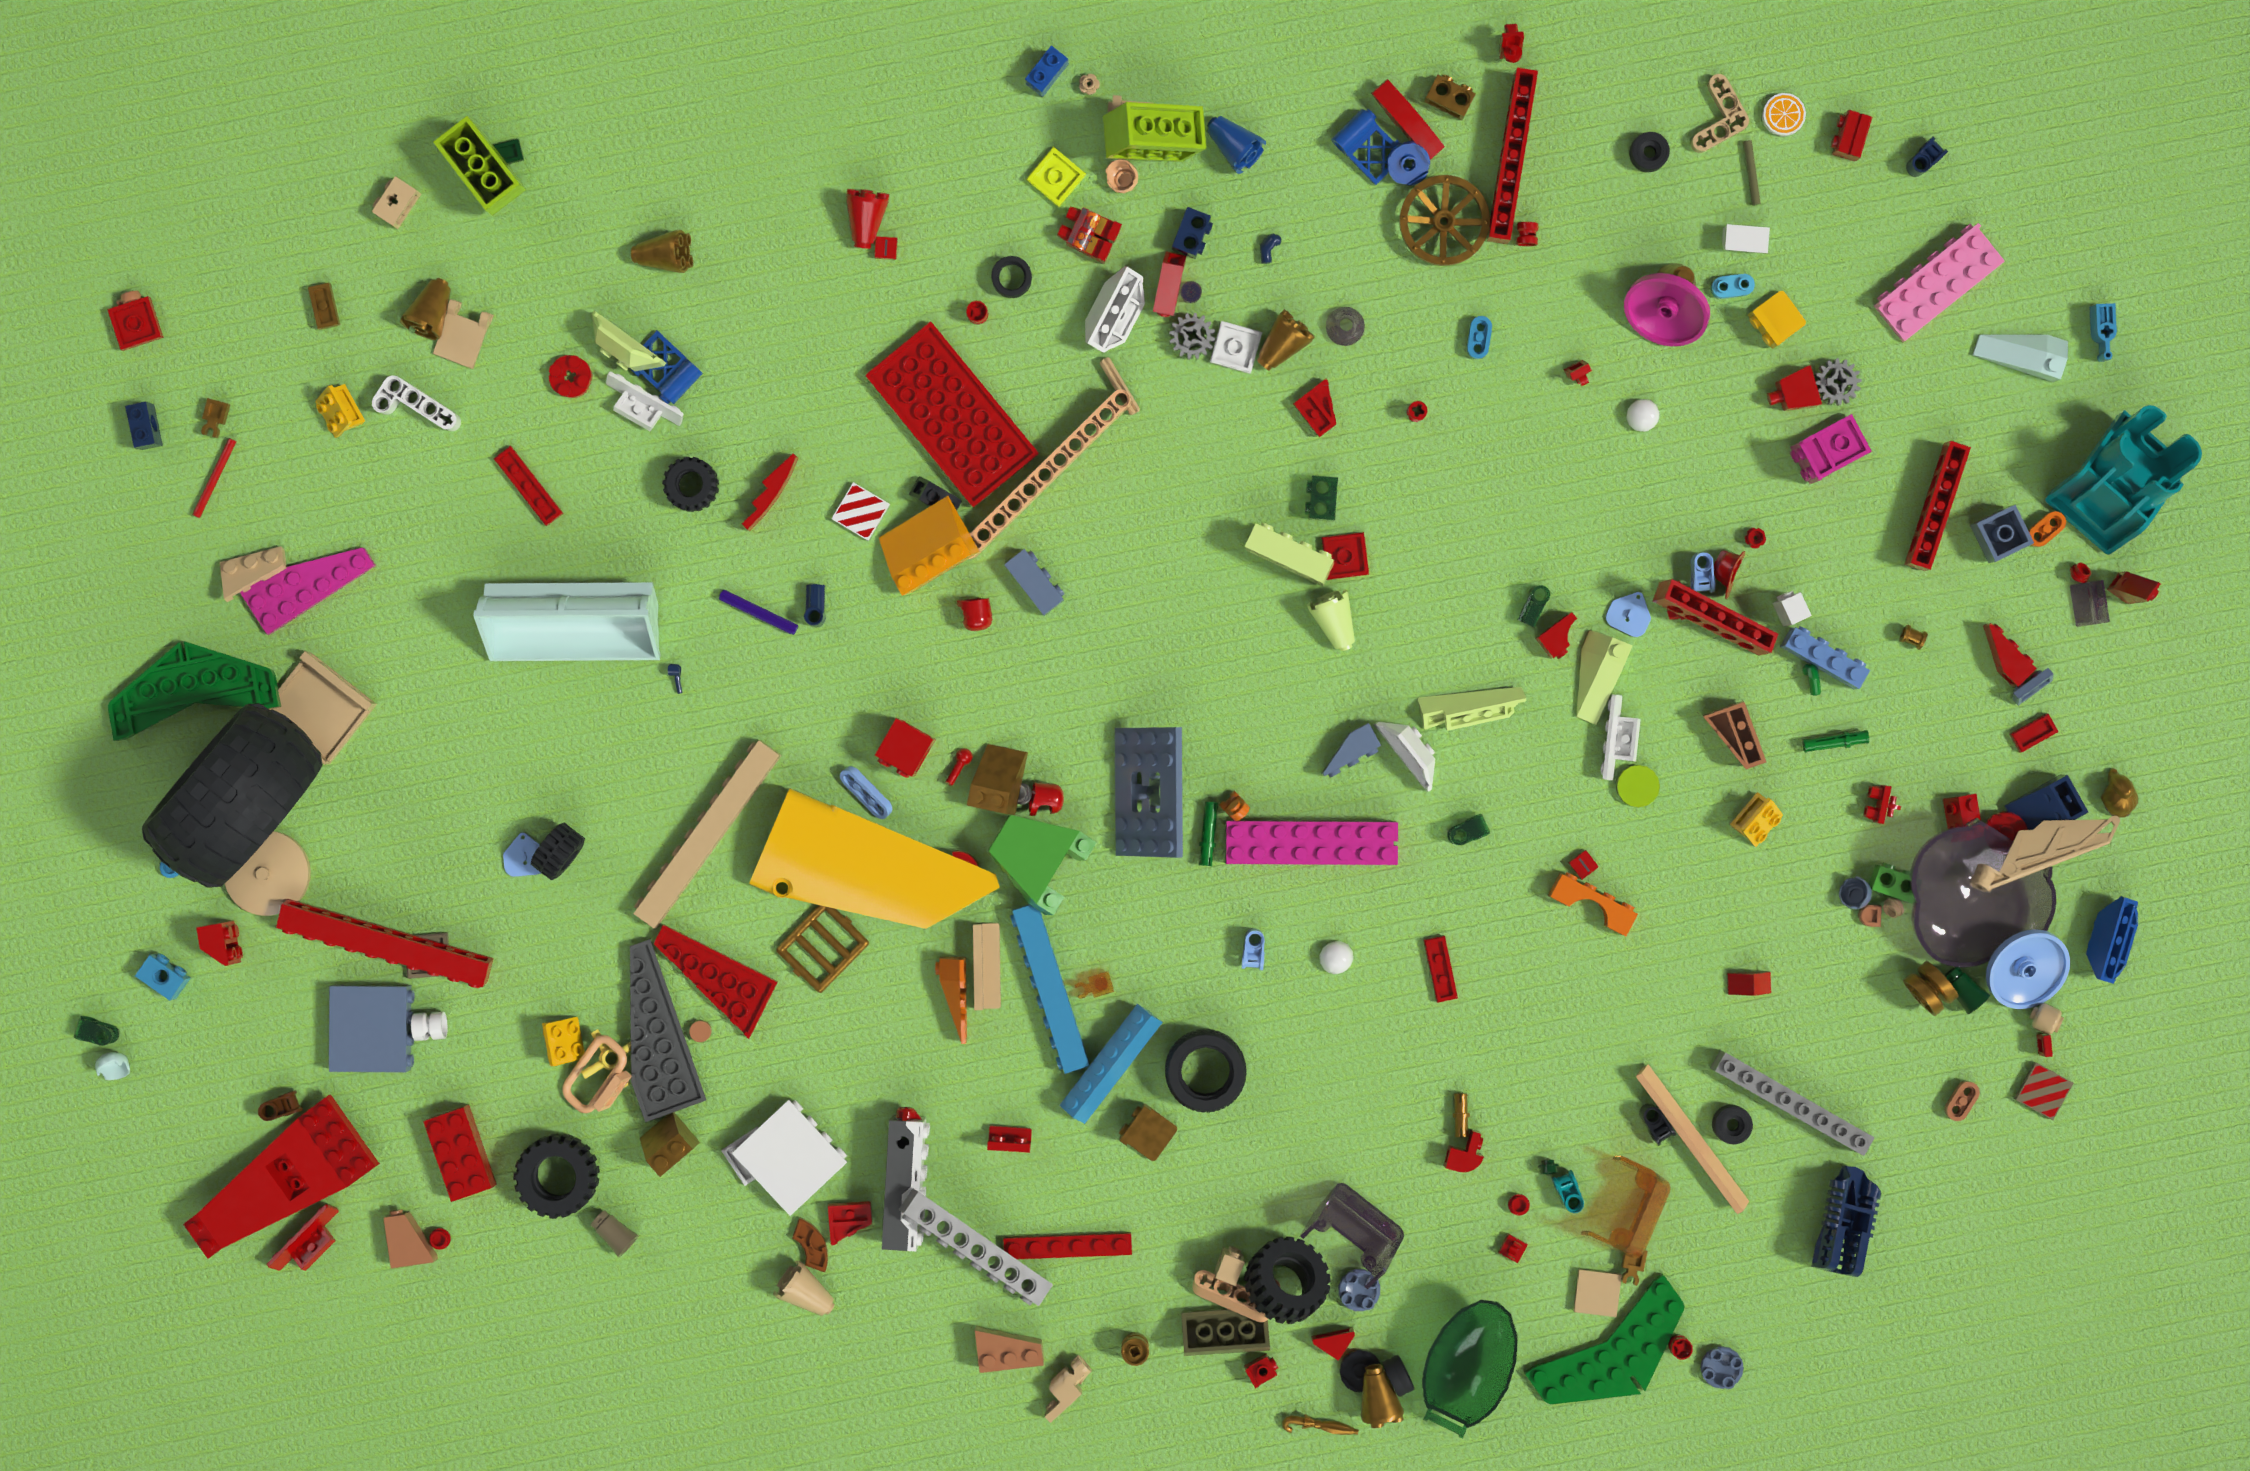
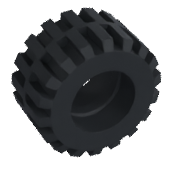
(677, 471)
(557, 851)

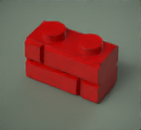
(1851, 135)

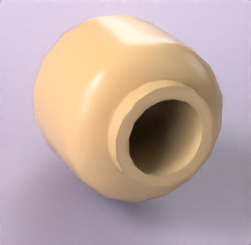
(2046, 1018)

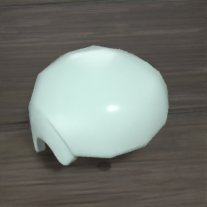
(112, 1065)

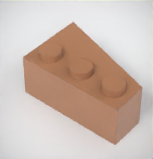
(1738, 733)
(1006, 1351)

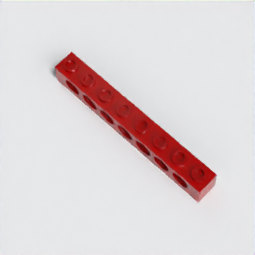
(1512, 155)

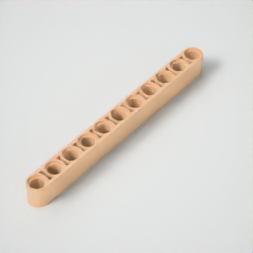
(1055, 470)

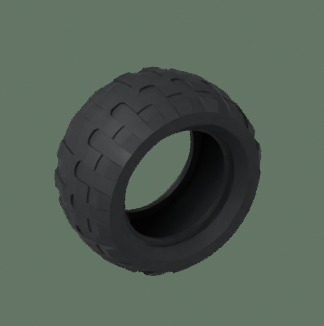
(232, 796)

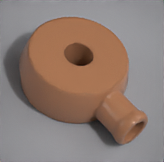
(128, 297)

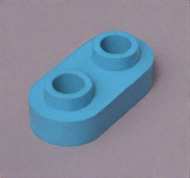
(1479, 338)

